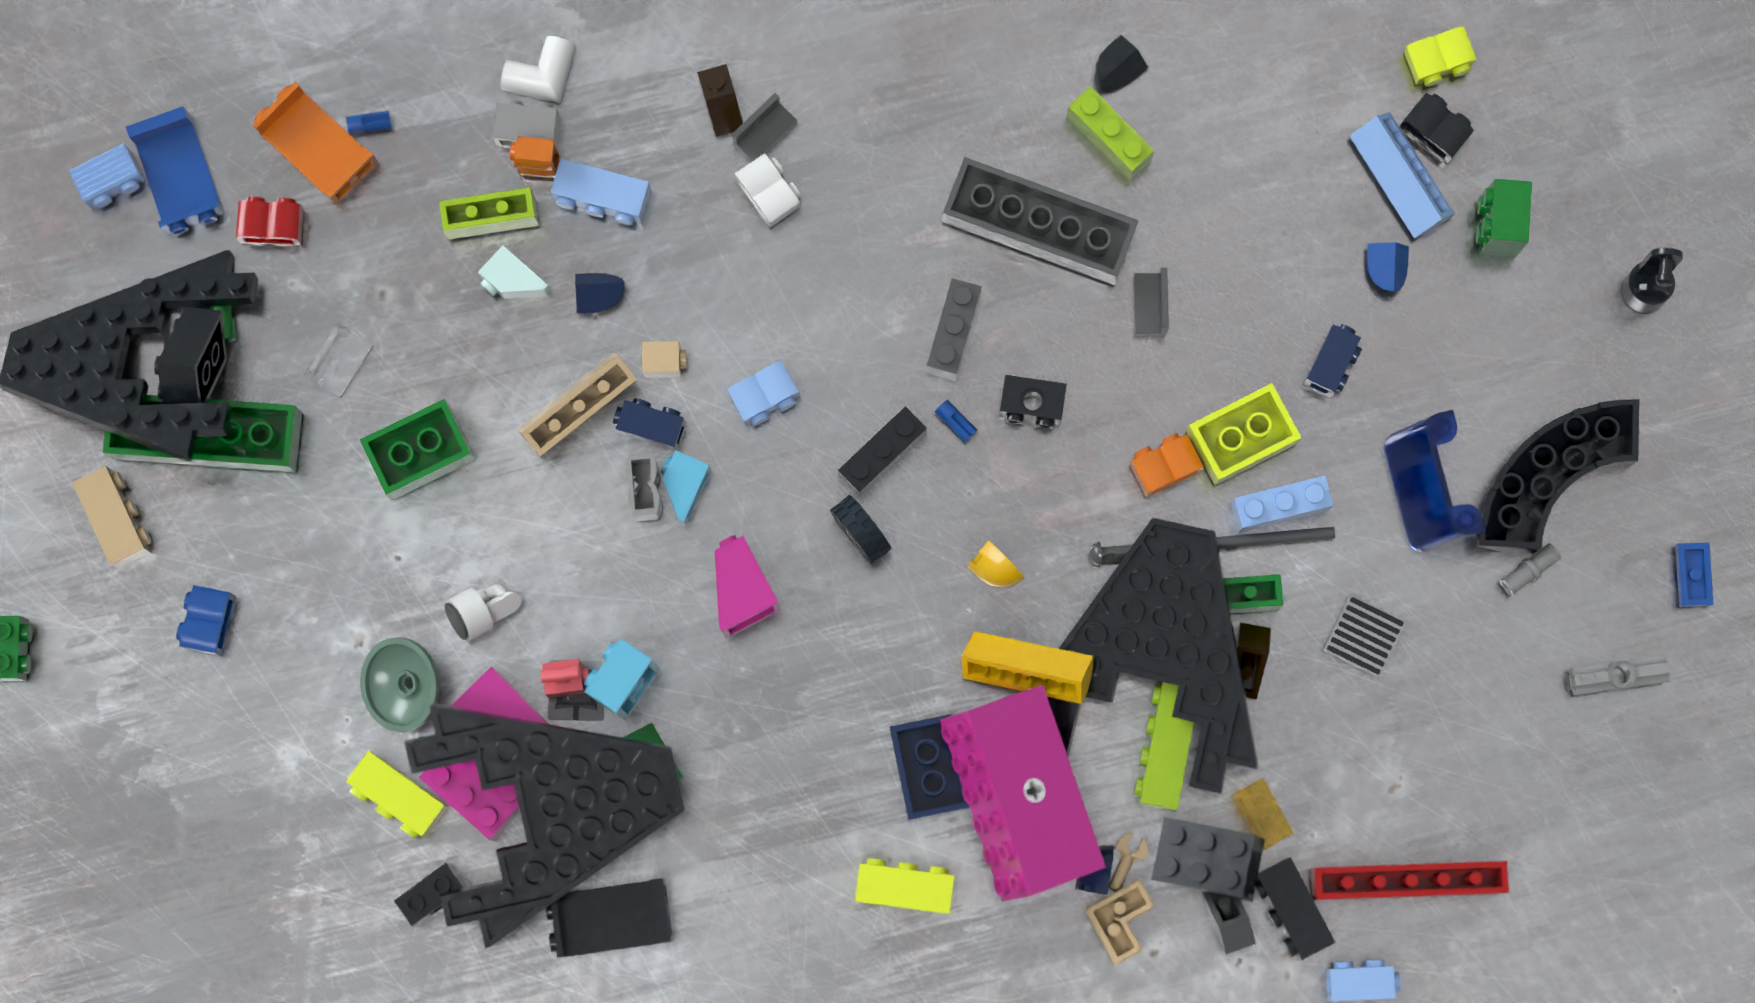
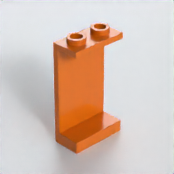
(314, 143)

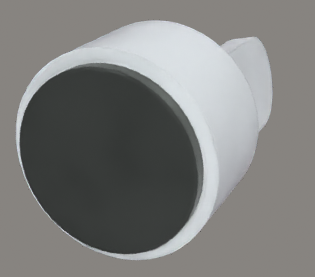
(475, 611)

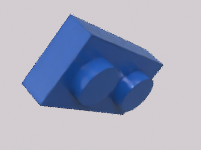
(1694, 574)

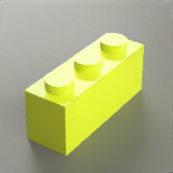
(396, 795)
(904, 886)

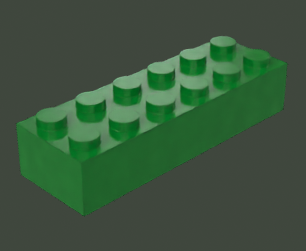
(257, 438)

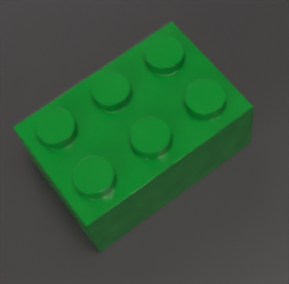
(417, 449)

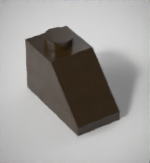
(720, 100)
(1253, 652)

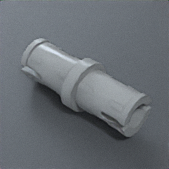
(1530, 569)

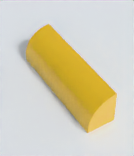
(1026, 666)

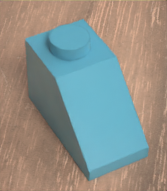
(684, 482)

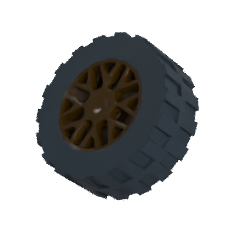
(860, 529)

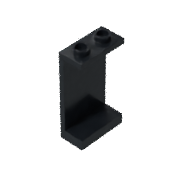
(610, 918)

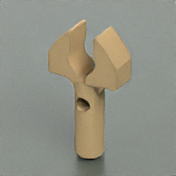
(1126, 860)

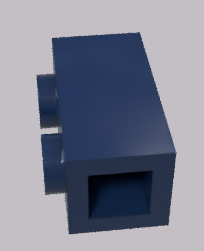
(1332, 360)
(649, 425)

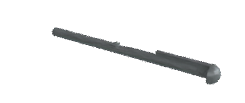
(1115, 554)

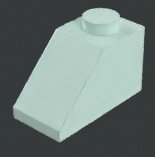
(511, 277)

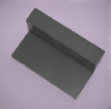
(764, 129)
(1151, 303)

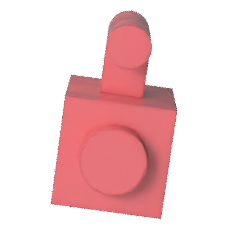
(564, 678)

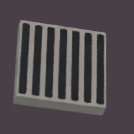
(1364, 636)

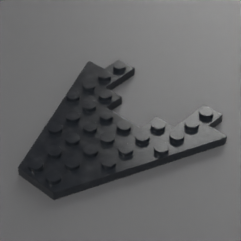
(1170, 623)
(578, 800)

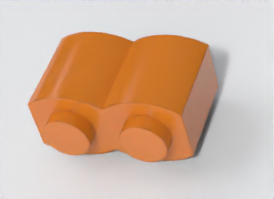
(535, 156)
(1166, 465)

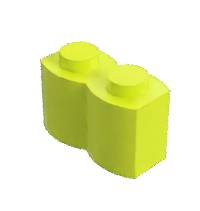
(1440, 56)

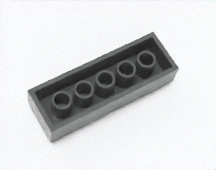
(1039, 220)

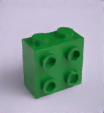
(14, 639)

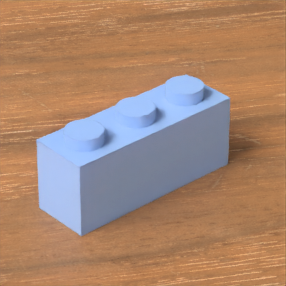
(600, 192)
(1281, 504)

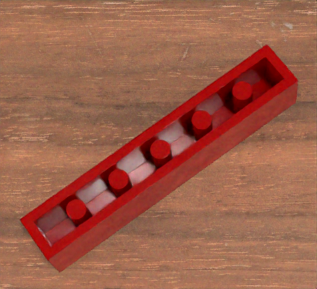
(1409, 880)

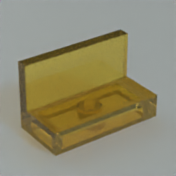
(1261, 813)

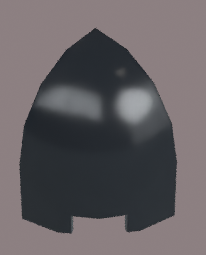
(1120, 63)

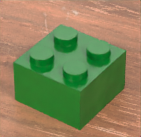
(1504, 217)

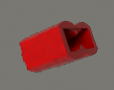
(269, 222)

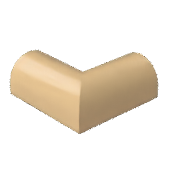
(1112, 916)

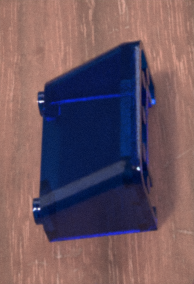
(1422, 487)

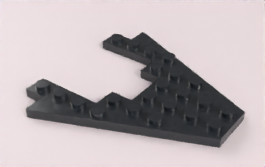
(80, 356)

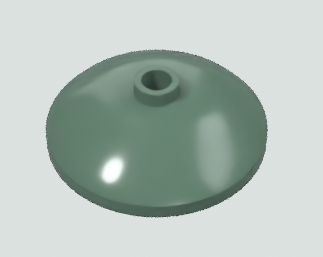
(389, 687)

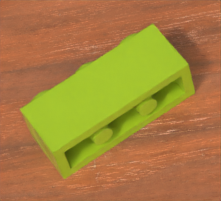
(1109, 133)
(488, 213)

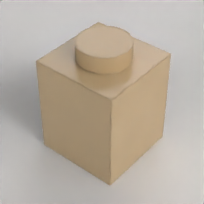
(663, 359)

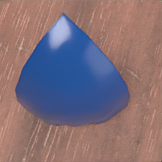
(1388, 264)

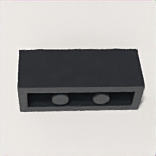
(882, 451)
(1293, 909)

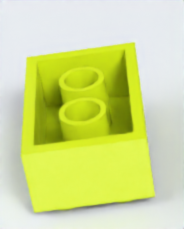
(1243, 434)

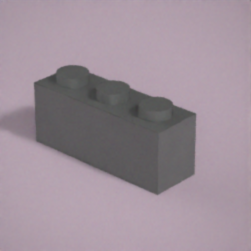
(953, 329)

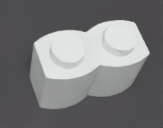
(768, 190)

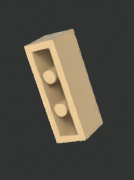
(112, 517)

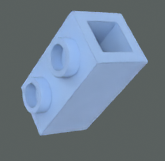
(1362, 983)

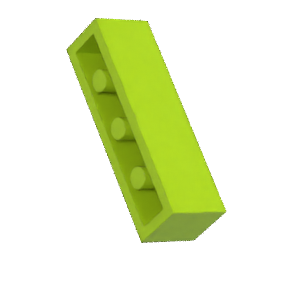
(1166, 753)

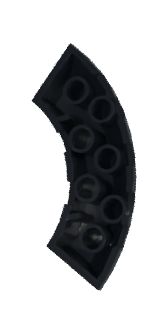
(1549, 463)

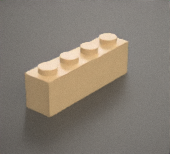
(576, 404)

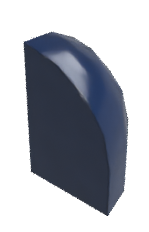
(597, 291)
(1098, 881)

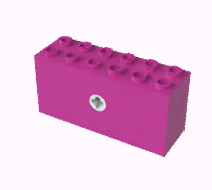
(1022, 794)

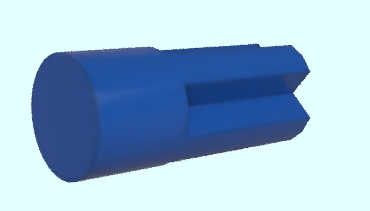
(368, 122)
(956, 420)

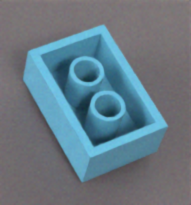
(621, 678)

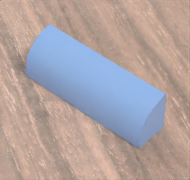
(1402, 174)

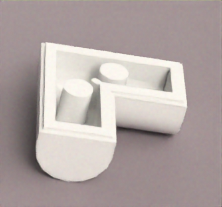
(542, 81)

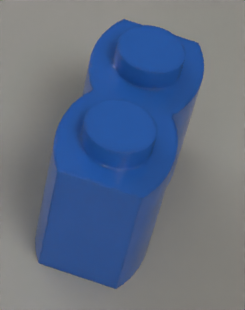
(205, 620)

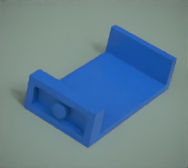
(176, 171)

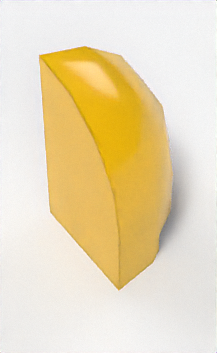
(994, 567)

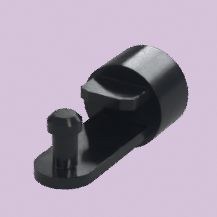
(1652, 280)

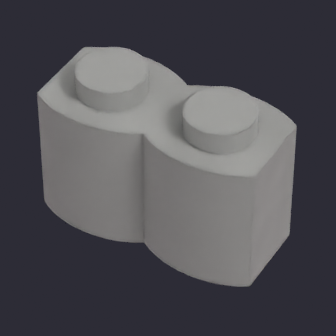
(644, 479)

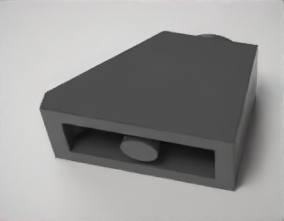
(1229, 922)

